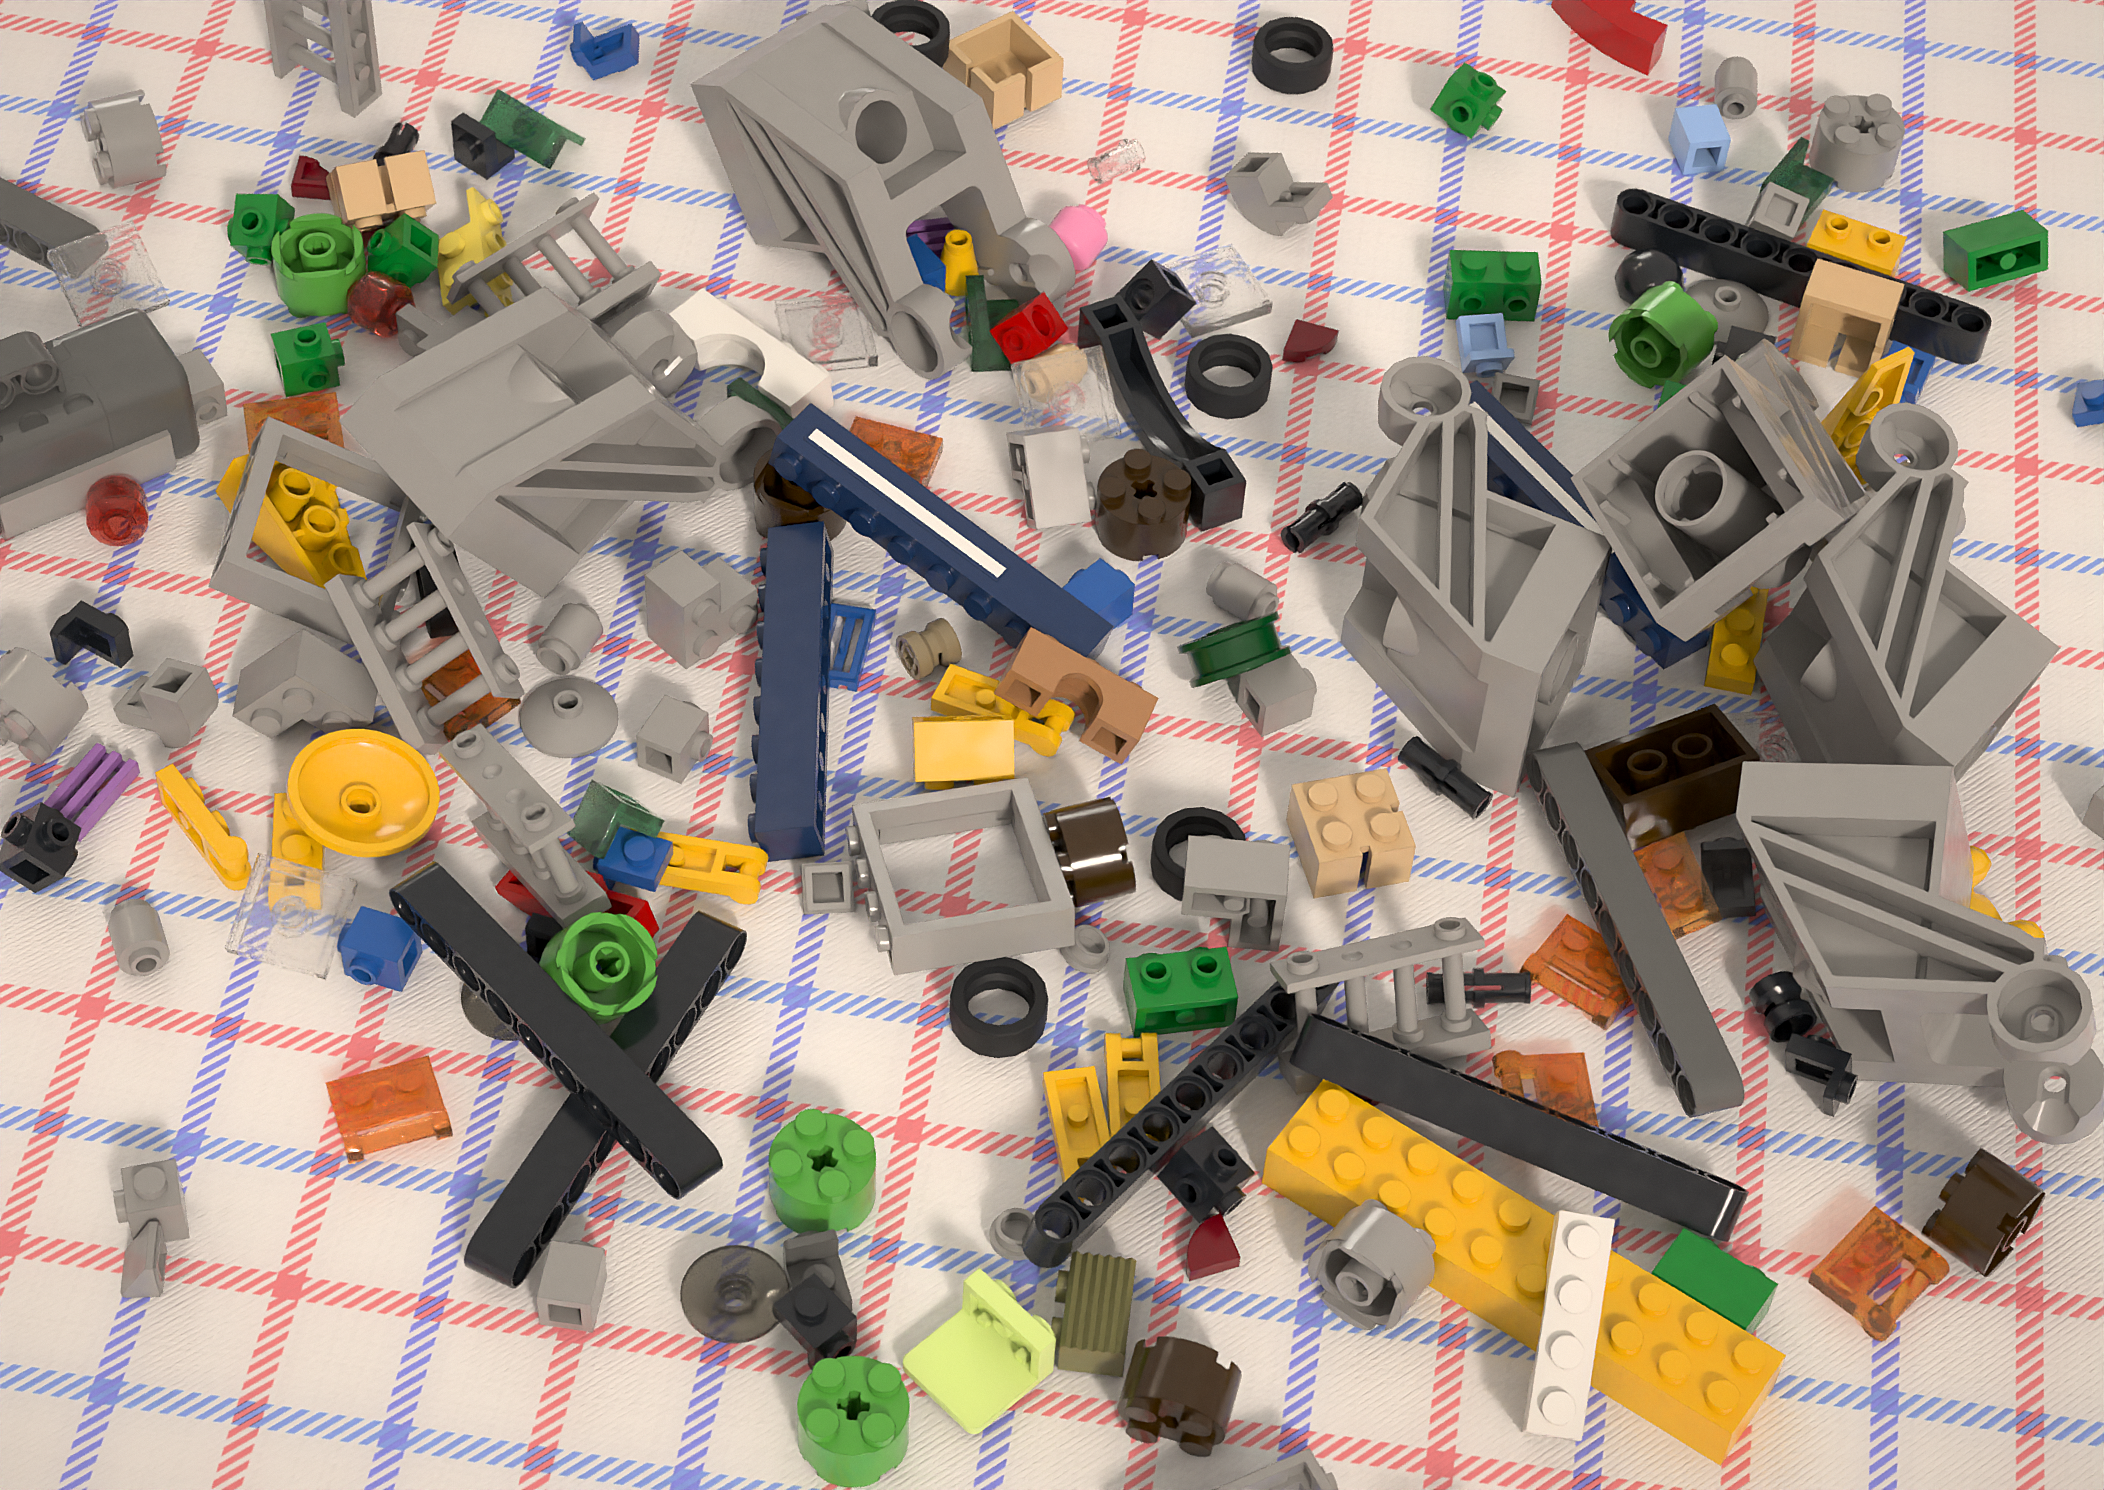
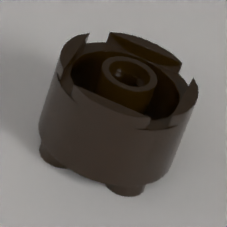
(785, 503)
(1142, 506)
(1091, 850)
(1984, 1213)
(1178, 1394)

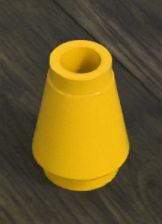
(959, 261)

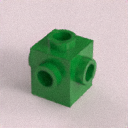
(1469, 101)
(256, 223)
(404, 251)
(307, 359)

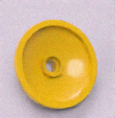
(364, 774)

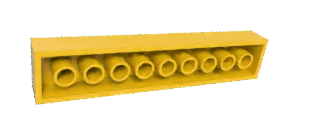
(1653, 1343)

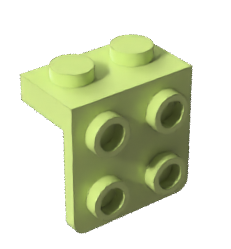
(983, 1355)

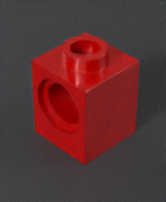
(1029, 329)

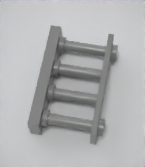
(350, 40)
(598, 306)
(380, 640)
(524, 826)
(1439, 1038)

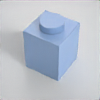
(1699, 139)

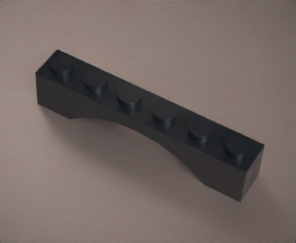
(1154, 417)

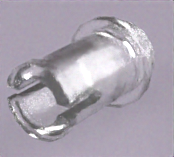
(1125, 157)

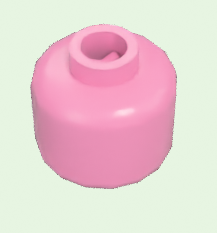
(1082, 233)

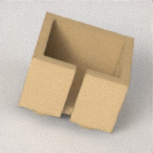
(1006, 67)
(374, 193)
(1849, 304)
(1342, 819)

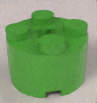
(317, 264)
(1662, 336)
(620, 948)
(822, 1173)
(853, 1420)

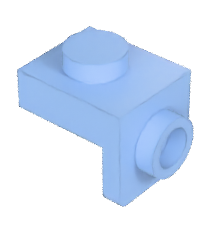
(1483, 344)

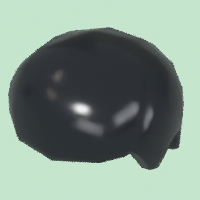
(1645, 270)

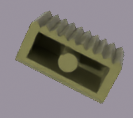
(1095, 1313)

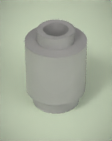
(1736, 88)
(1242, 591)
(569, 638)
(138, 938)

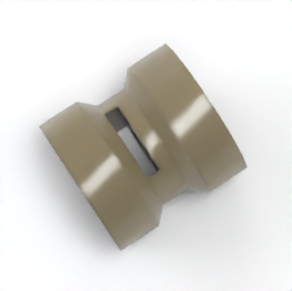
(929, 648)

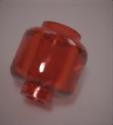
(374, 303)
(116, 511)

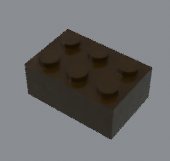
(1673, 774)

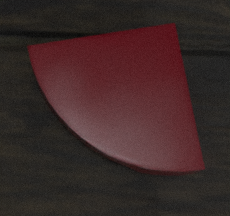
(310, 180)
(1308, 340)
(1211, 1249)

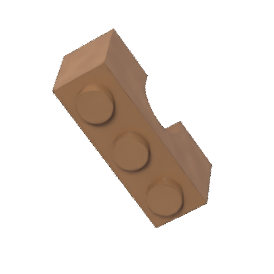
(1112, 706)

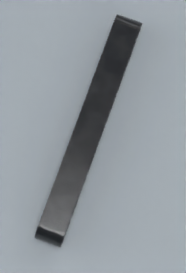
(1783, 270)
(557, 1031)
(1166, 1122)
(1519, 1127)
(574, 1141)

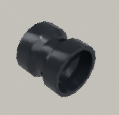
(1781, 1003)

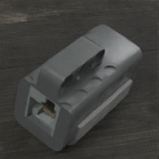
(87, 411)

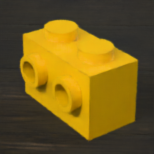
(1858, 242)
(962, 749)

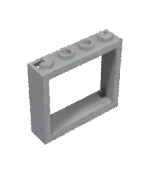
(277, 590)
(968, 936)

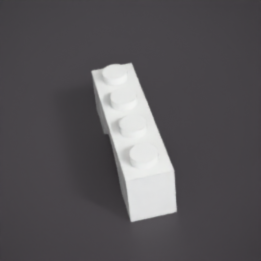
(731, 339)
(1568, 1326)

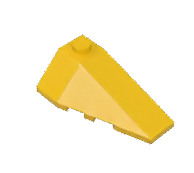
(1874, 390)
(299, 523)

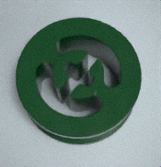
(1234, 649)

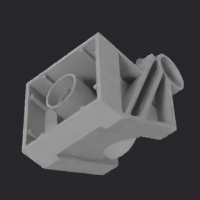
(846, 142)
(548, 429)
(1721, 490)
(1467, 598)
(1890, 640)
(1873, 907)

